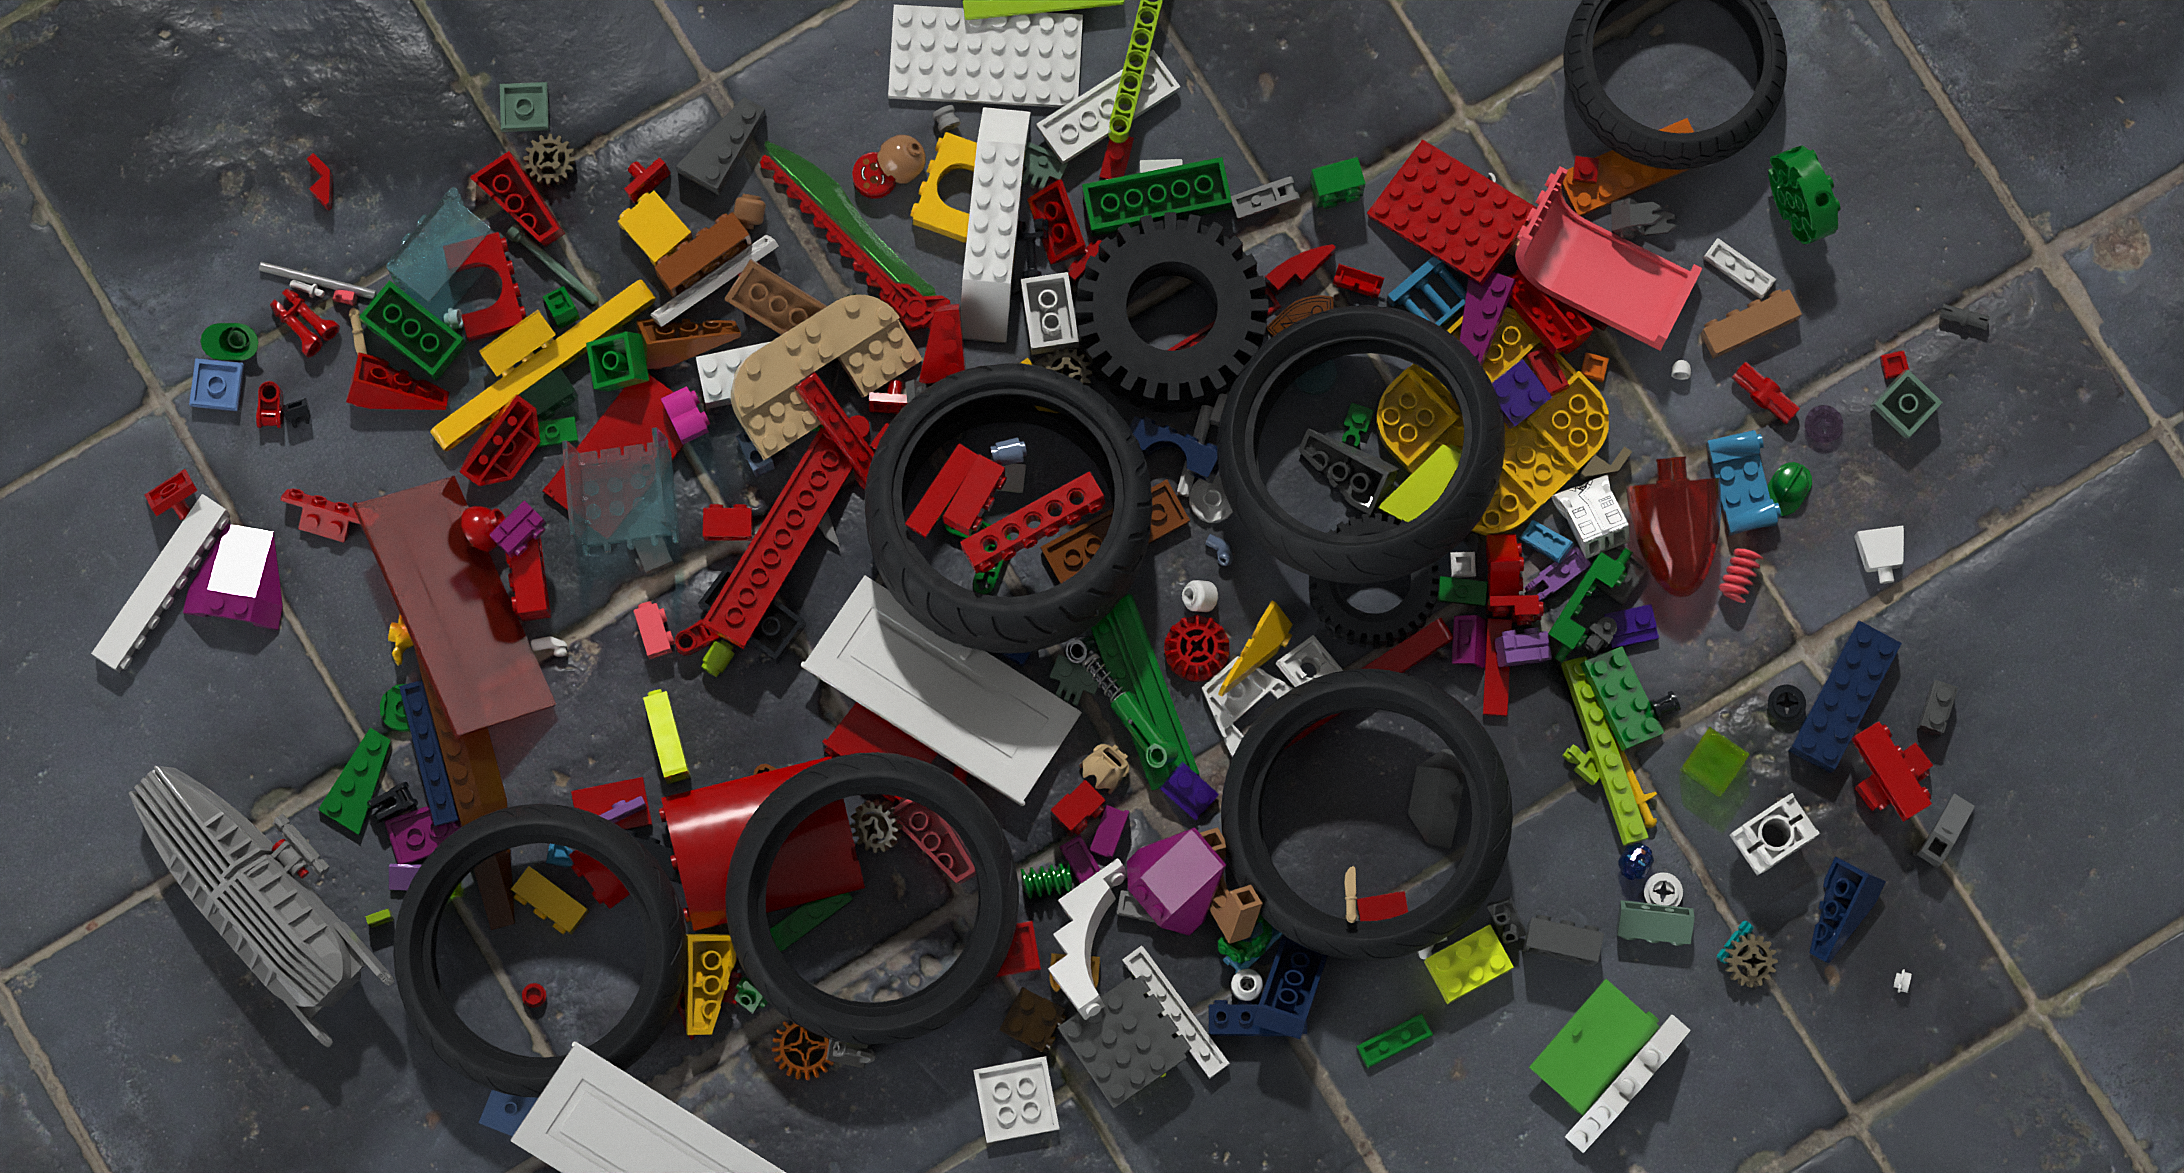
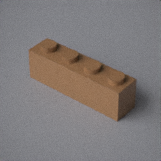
(1751, 323)

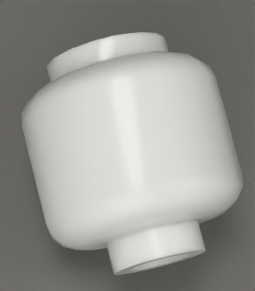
(1200, 596)
(1249, 977)

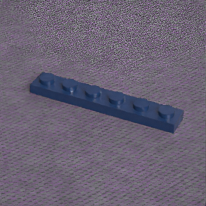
(429, 753)

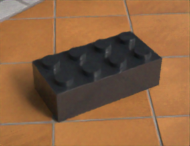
(776, 629)

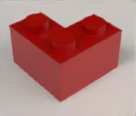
(1504, 565)
(1077, 808)

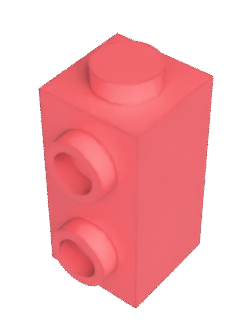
(652, 629)

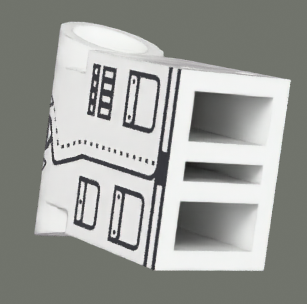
(1593, 516)

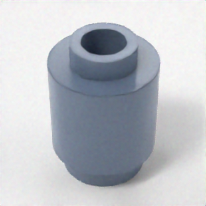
(1008, 452)

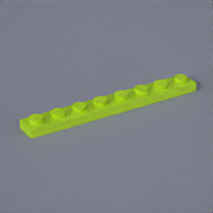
(1605, 755)

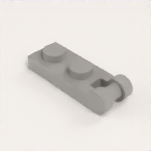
(1264, 198)

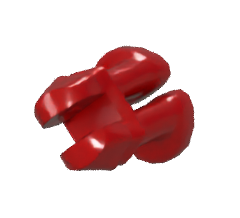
(310, 342)

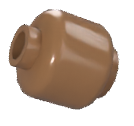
(749, 210)

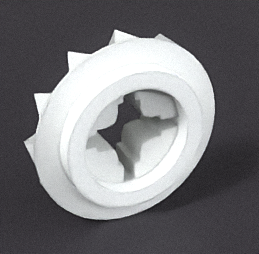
(1672, 884)

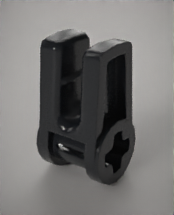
(399, 795)

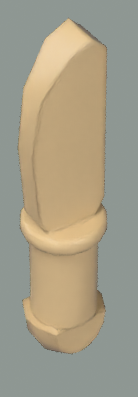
(359, 341)
(1350, 892)

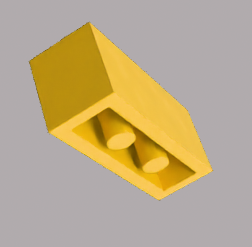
(518, 343)
(549, 901)

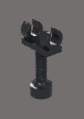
(1041, 228)

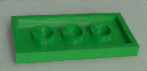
(1622, 698)

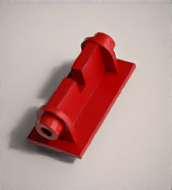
(1358, 281)

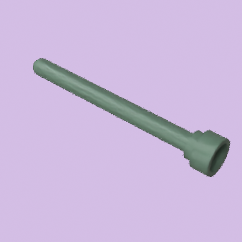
(518, 234)

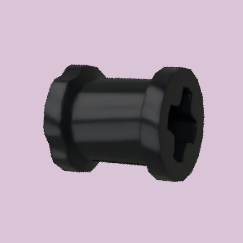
(1665, 705)

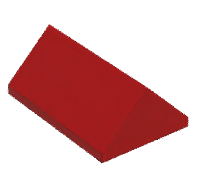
(1064, 233)

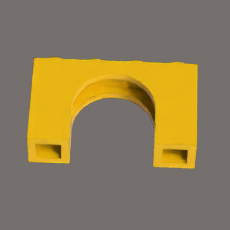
(931, 211)

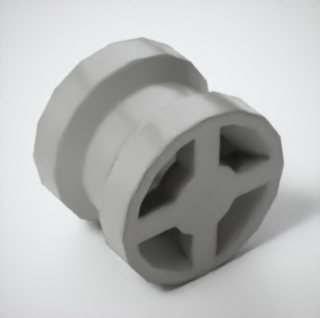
(946, 119)

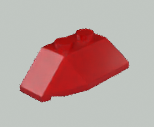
(503, 444)

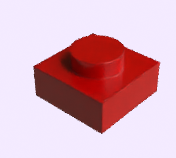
(1585, 169)

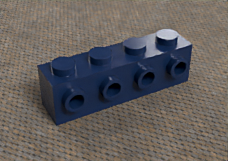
(1236, 1020)

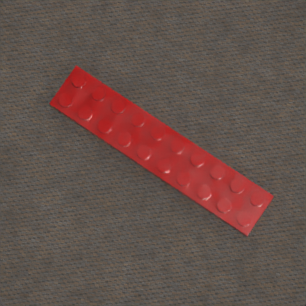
(779, 541)

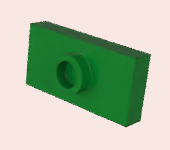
(556, 431)
(1462, 591)

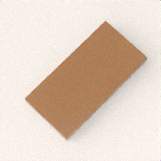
(771, 299)

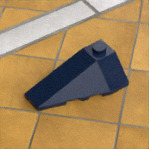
(1846, 902)

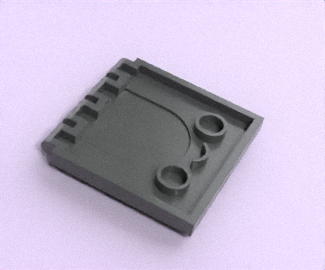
(1126, 1041)

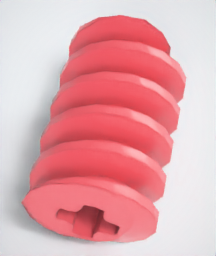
(1739, 573)

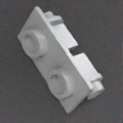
(849, 1053)

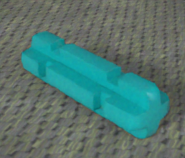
(1744, 929)

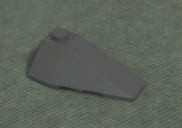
(1355, 473)

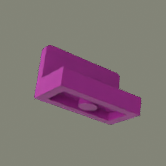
(1469, 640)
(1109, 832)

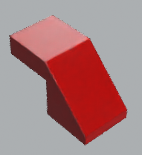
(323, 188)

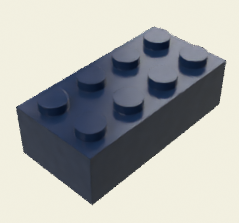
(1290, 989)

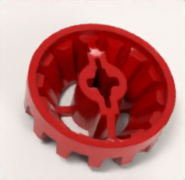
(1183, 665)

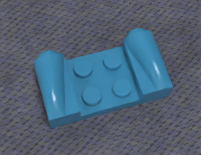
(1743, 482)

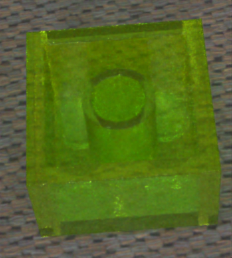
(1714, 762)

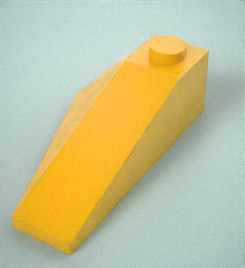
(1266, 641)
(706, 979)

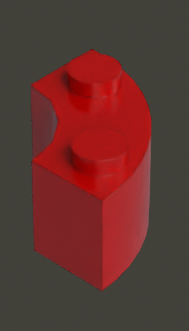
(605, 883)

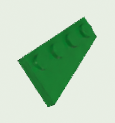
(357, 783)

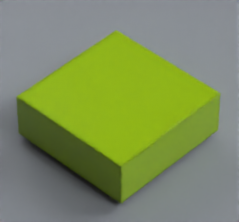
(379, 918)

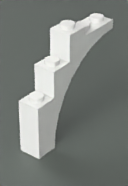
(1628, 1083)

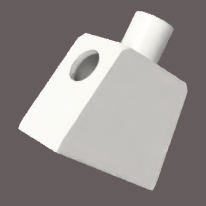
(1881, 551)

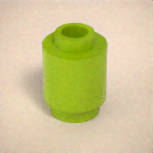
(717, 658)

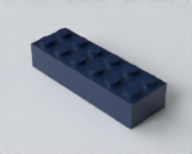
(1844, 696)

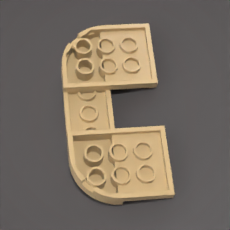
(855, 330)

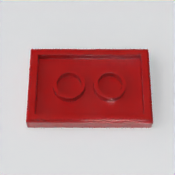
(602, 797)

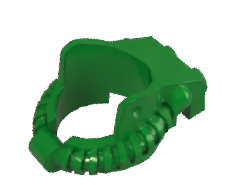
(1244, 951)

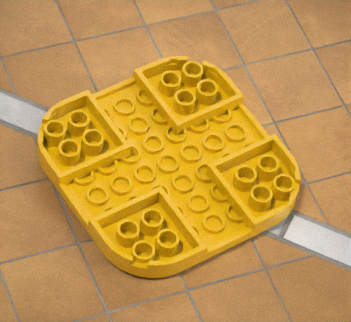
(1540, 452)

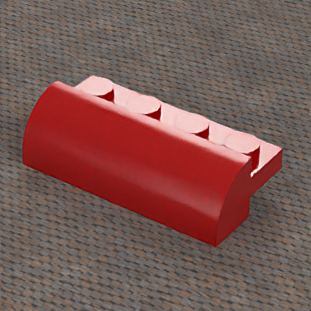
(1551, 320)

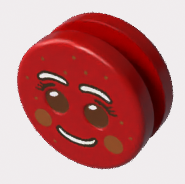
(870, 178)

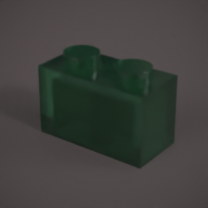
(550, 394)

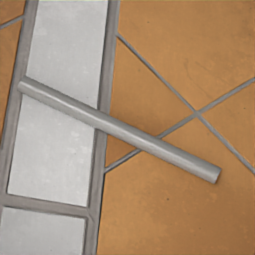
(314, 279)

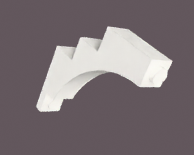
(1085, 908)

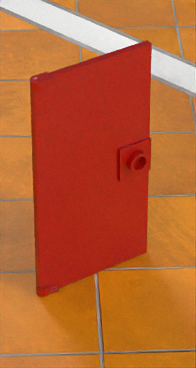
(624, 424)

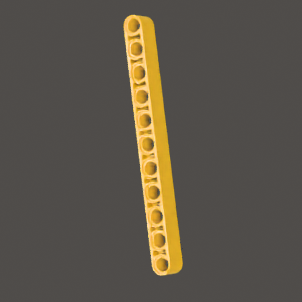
(558, 354)

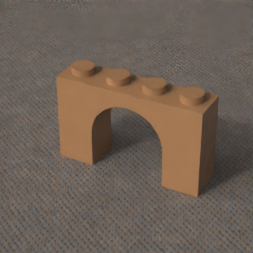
(1232, 910)

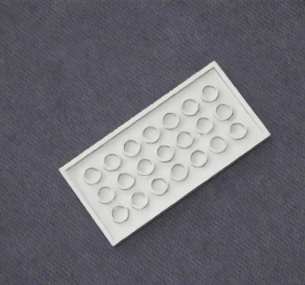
(986, 59)

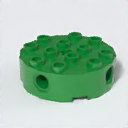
(1804, 194)

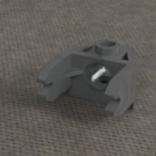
(1639, 219)

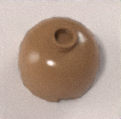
(902, 158)

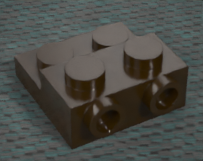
(1033, 1020)

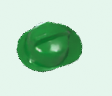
(229, 341)
(1790, 486)

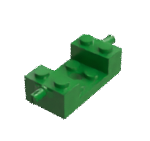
(1603, 569)

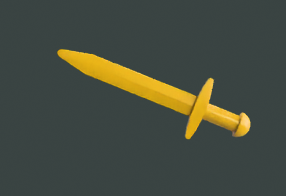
(1640, 798)

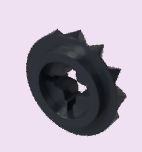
(1794, 695)

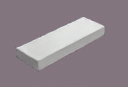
(1739, 268)

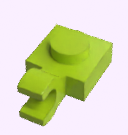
(1585, 764)

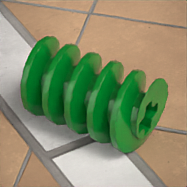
(1046, 880)

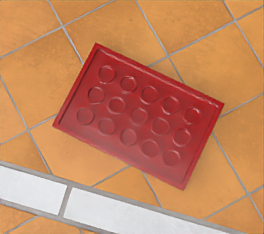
(1451, 212)

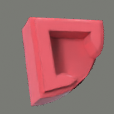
(345, 297)

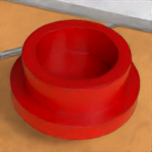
(534, 995)

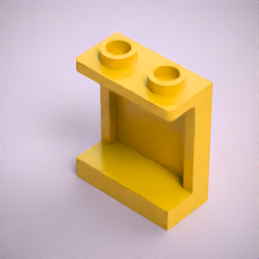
(654, 227)

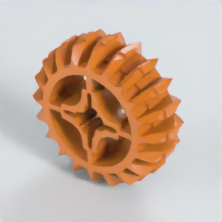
(793, 1047)

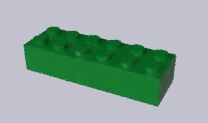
(1183, 189)

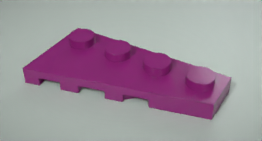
(1484, 312)

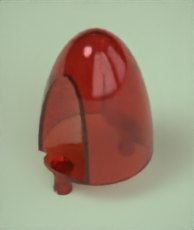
(1676, 526)

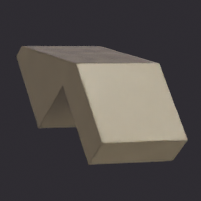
(1598, 467)

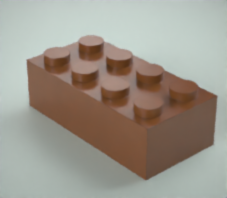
(703, 254)

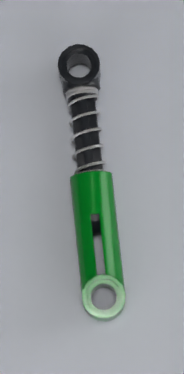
(1123, 704)

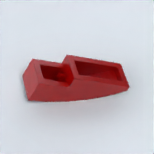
(1298, 267)

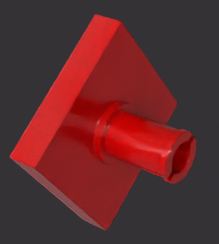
(172, 494)

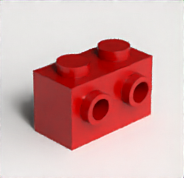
(727, 523)

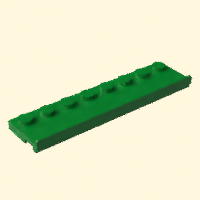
(1132, 662)

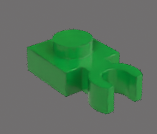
(1357, 421)

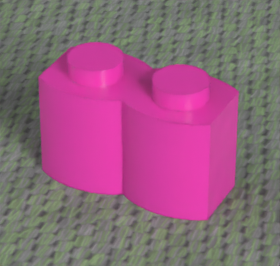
(685, 415)

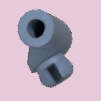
(1222, 549)

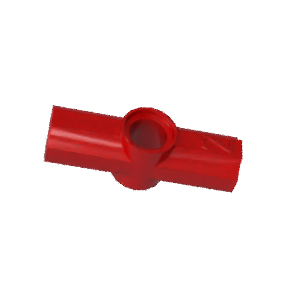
(1765, 393)

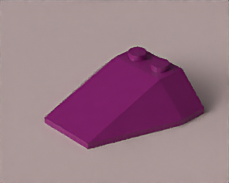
(239, 579)
(1176, 880)

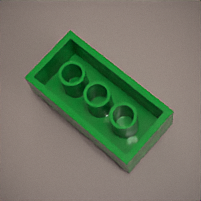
(412, 330)

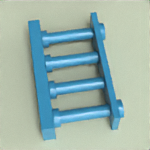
(1419, 280)

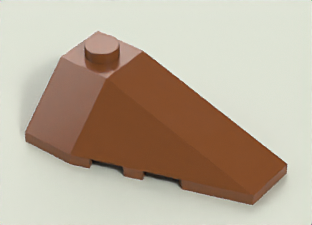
(684, 340)

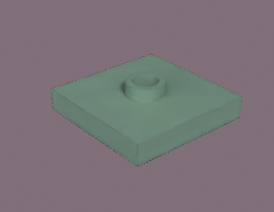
(524, 107)

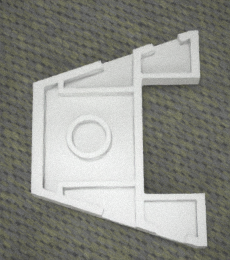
(1239, 700)

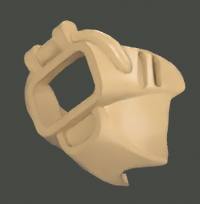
(1105, 769)

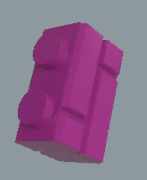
(518, 530)

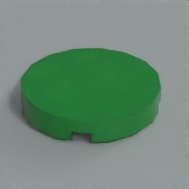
(393, 710)

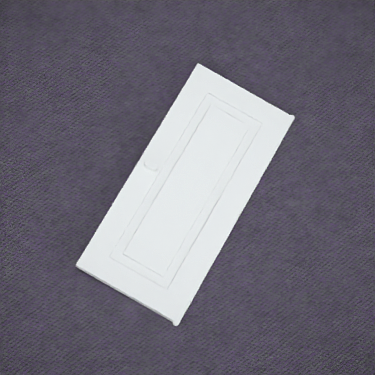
(942, 692)
(611, 1123)

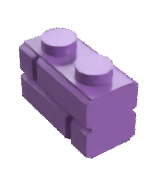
(1522, 648)

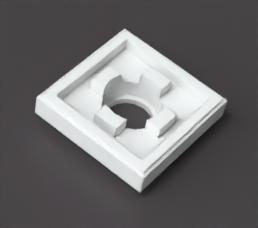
(1307, 652)

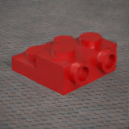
(1523, 608)

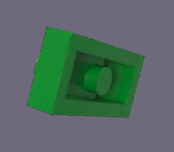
(561, 307)

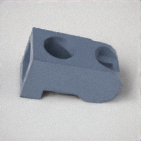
(753, 457)

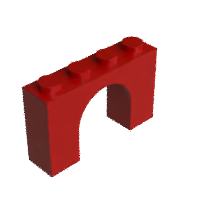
(506, 310)

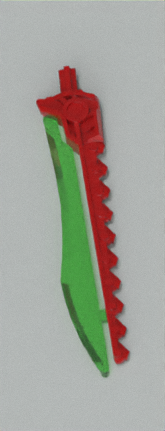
(912, 307)

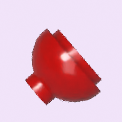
(479, 523)

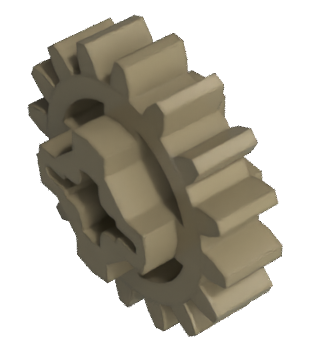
(542, 166)
(1075, 372)
(877, 825)
(1750, 950)

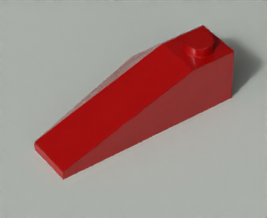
(382, 387)

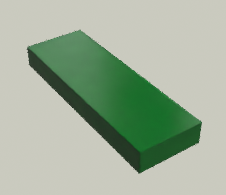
(1394, 1040)

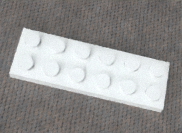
(1088, 116)

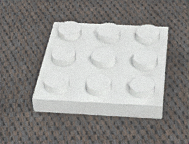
(1016, 1099)

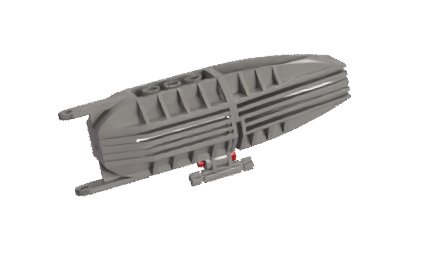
(255, 893)

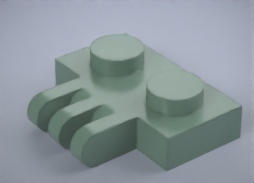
(1042, 165)
(1072, 679)

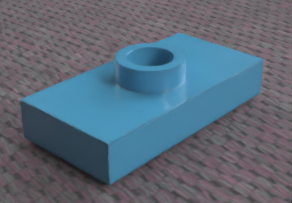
(1546, 541)

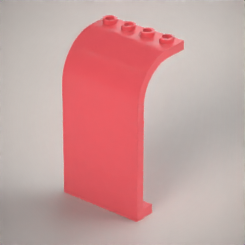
(1600, 270)

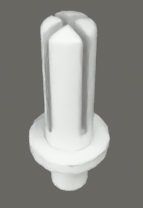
(311, 290)

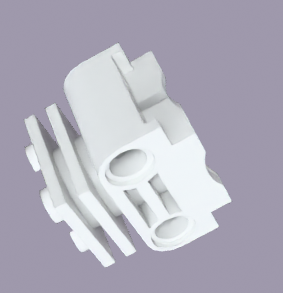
(1789, 819)

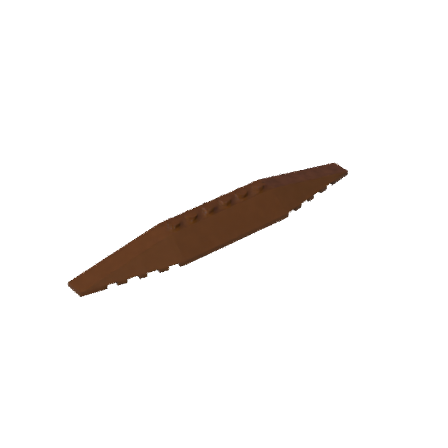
(476, 792)

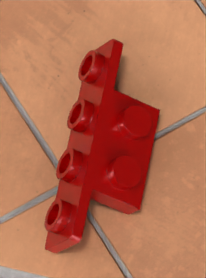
(322, 516)

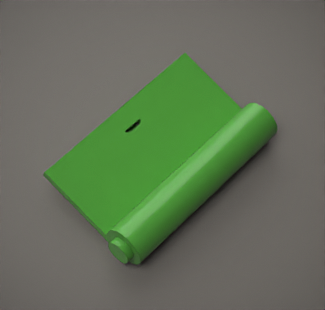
(1594, 1047)

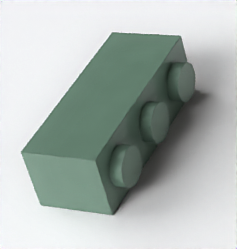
(1655, 922)

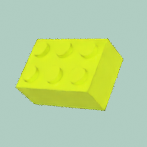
(1468, 964)

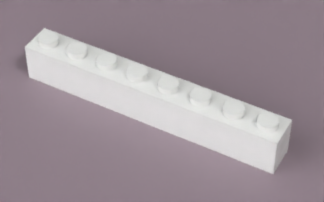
(161, 583)

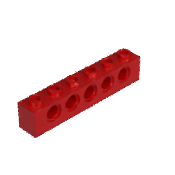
(1039, 510)

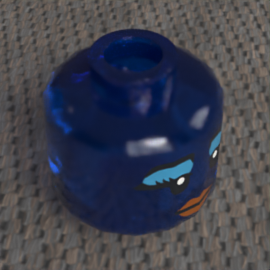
(1636, 861)

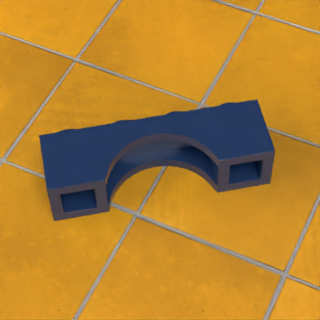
(1201, 459)

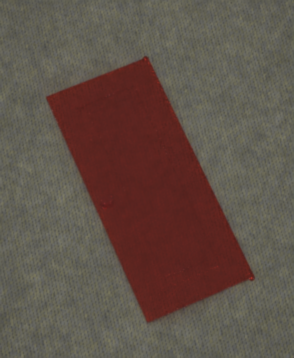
(454, 607)

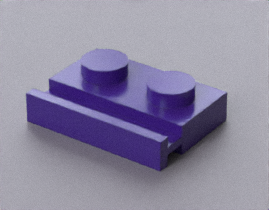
(1634, 626)
(1189, 790)

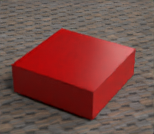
(1894, 364)

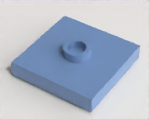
(216, 384)
(506, 1112)

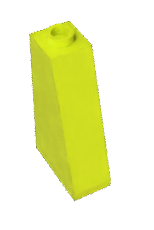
(1423, 485)
(666, 736)

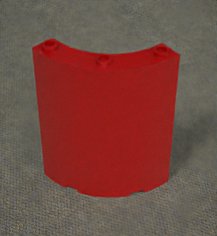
(704, 830)

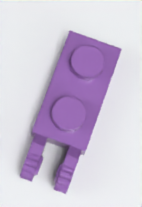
(1558, 574)

